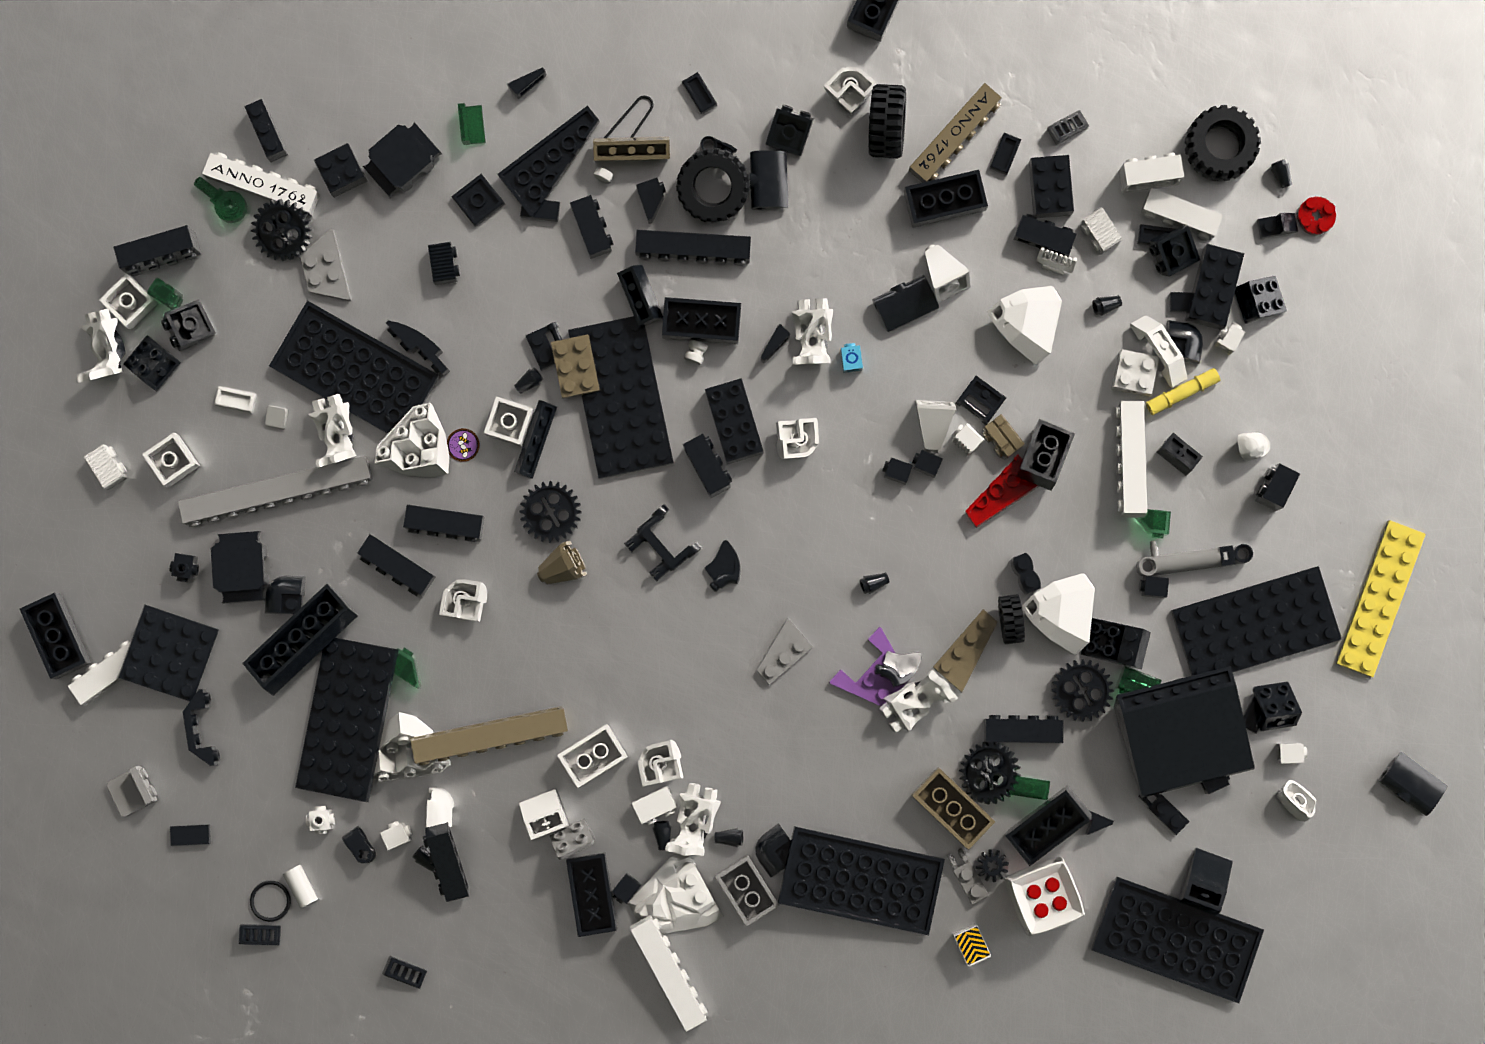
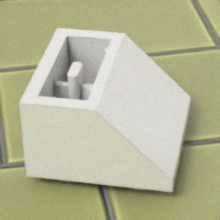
(543, 814)

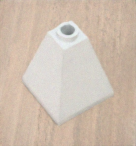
(946, 273)
(934, 422)

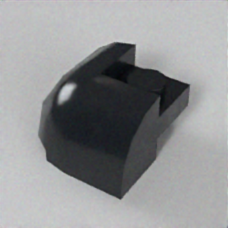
(1187, 339)
(285, 595)
(773, 850)

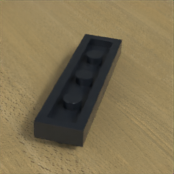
(535, 439)

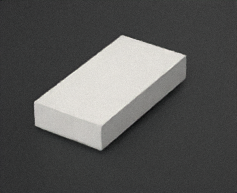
(235, 399)

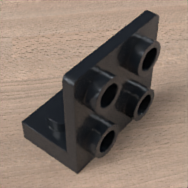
(1260, 299)
(151, 363)
(1277, 705)

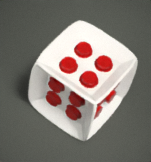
(1044, 896)

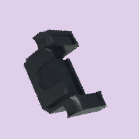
(400, 158)
(239, 567)

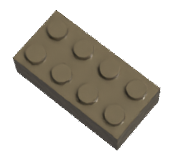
(953, 808)

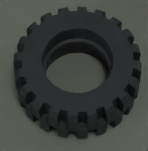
(887, 121)
(1235, 122)
(713, 211)

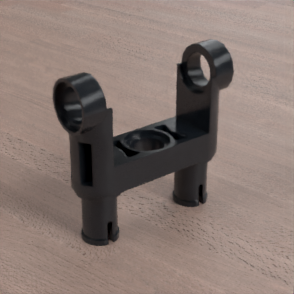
(668, 561)

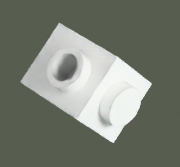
(396, 835)

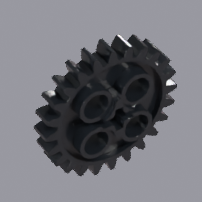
(267, 238)
(565, 503)
(1067, 699)
(1005, 768)

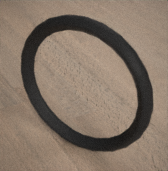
(287, 905)

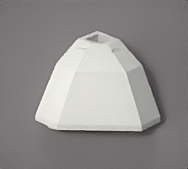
(1029, 320)
(415, 445)
(1064, 611)
(395, 751)

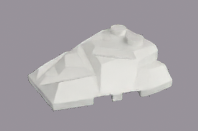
(676, 897)

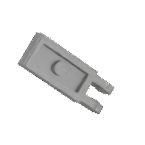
(968, 878)

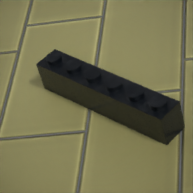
(693, 246)

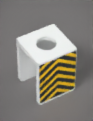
(971, 945)

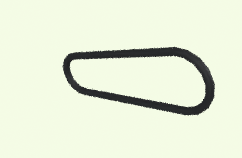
(640, 124)

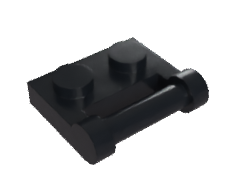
(541, 347)
(983, 394)

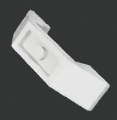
(1164, 347)

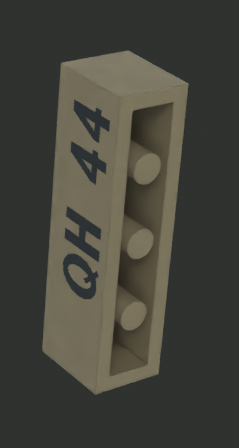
(631, 148)

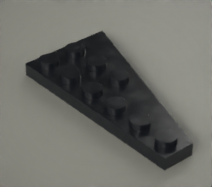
(542, 166)

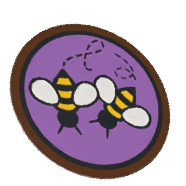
(463, 444)

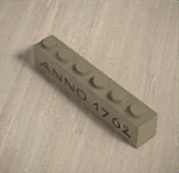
(955, 133)

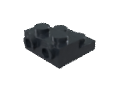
(789, 130)
(1174, 251)
(187, 325)

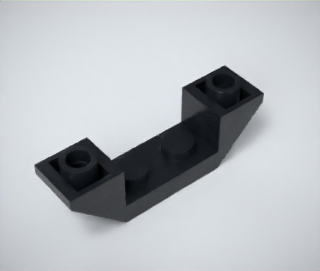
(200, 701)

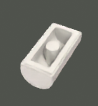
(300, 886)

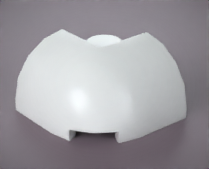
(850, 87)
(797, 438)
(464, 600)
(660, 763)
(439, 807)

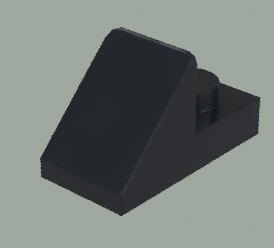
(1277, 225)
(1097, 823)

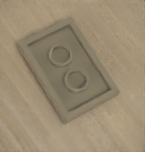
(575, 366)

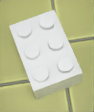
(1151, 173)
(592, 756)

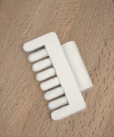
(1054, 264)

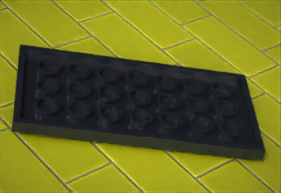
(345, 361)
(627, 412)
(1257, 623)
(347, 719)
(861, 880)
(1177, 940)

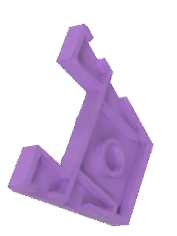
(870, 685)

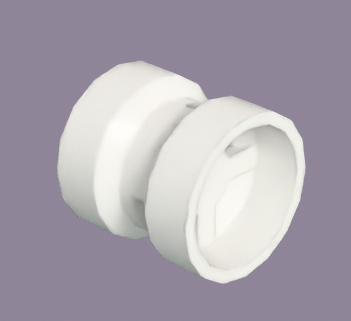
(695, 352)

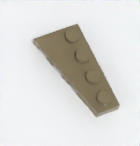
(964, 653)

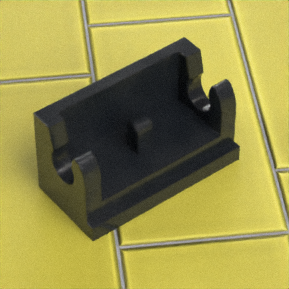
(1179, 454)

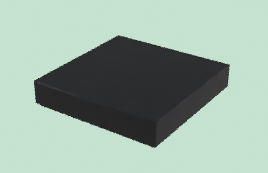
(478, 200)

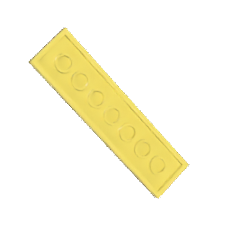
(1380, 598)

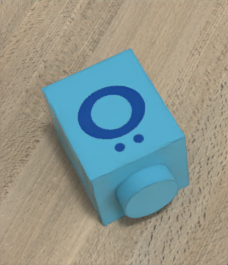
(851, 358)

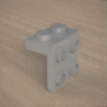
(132, 791)
(572, 839)

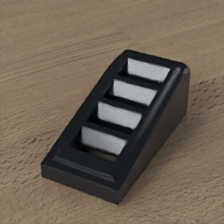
(525, 83)
(1054, 133)
(778, 338)
(242, 934)
(391, 960)

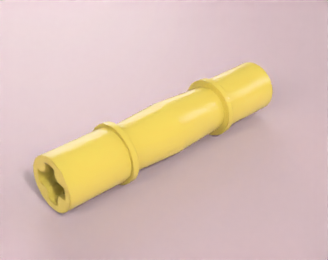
(1183, 391)

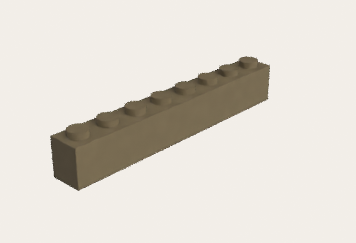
(488, 735)

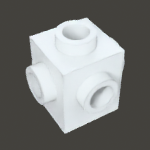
(327, 816)

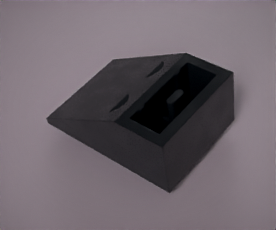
(1117, 643)
(1206, 882)

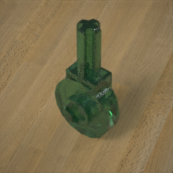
(222, 200)

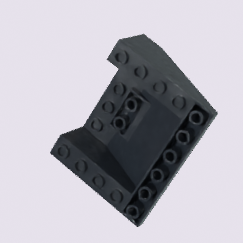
(1184, 731)

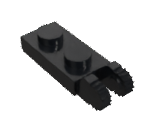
(1166, 813)

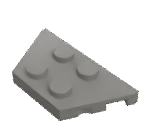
(324, 268)

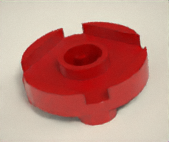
(1325, 209)

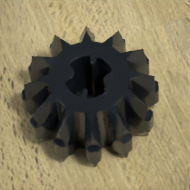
(993, 872)

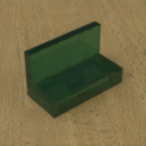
(471, 124)

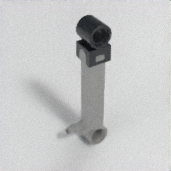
(1192, 560)

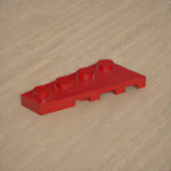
(1000, 494)

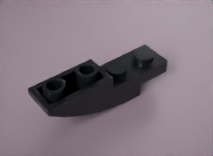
(414, 340)

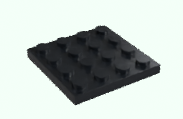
(168, 653)

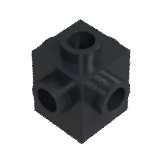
(191, 567)

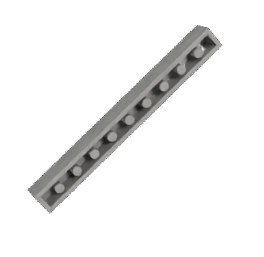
(275, 490)

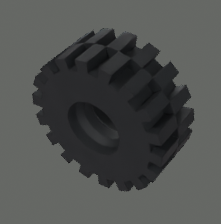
(1011, 619)

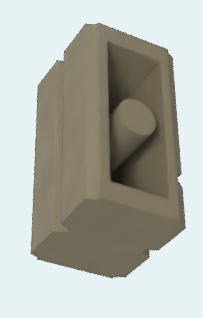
(1002, 436)

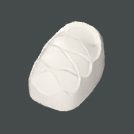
(1253, 445)
(1297, 800)

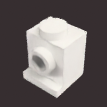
(1230, 338)

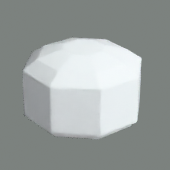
(603, 175)

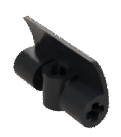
(768, 179)
(906, 303)
(1413, 784)

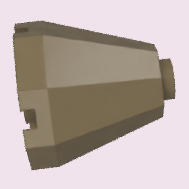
(562, 565)

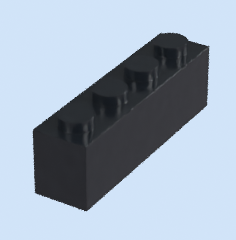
(443, 522)
(395, 564)
(1023, 730)
(446, 862)

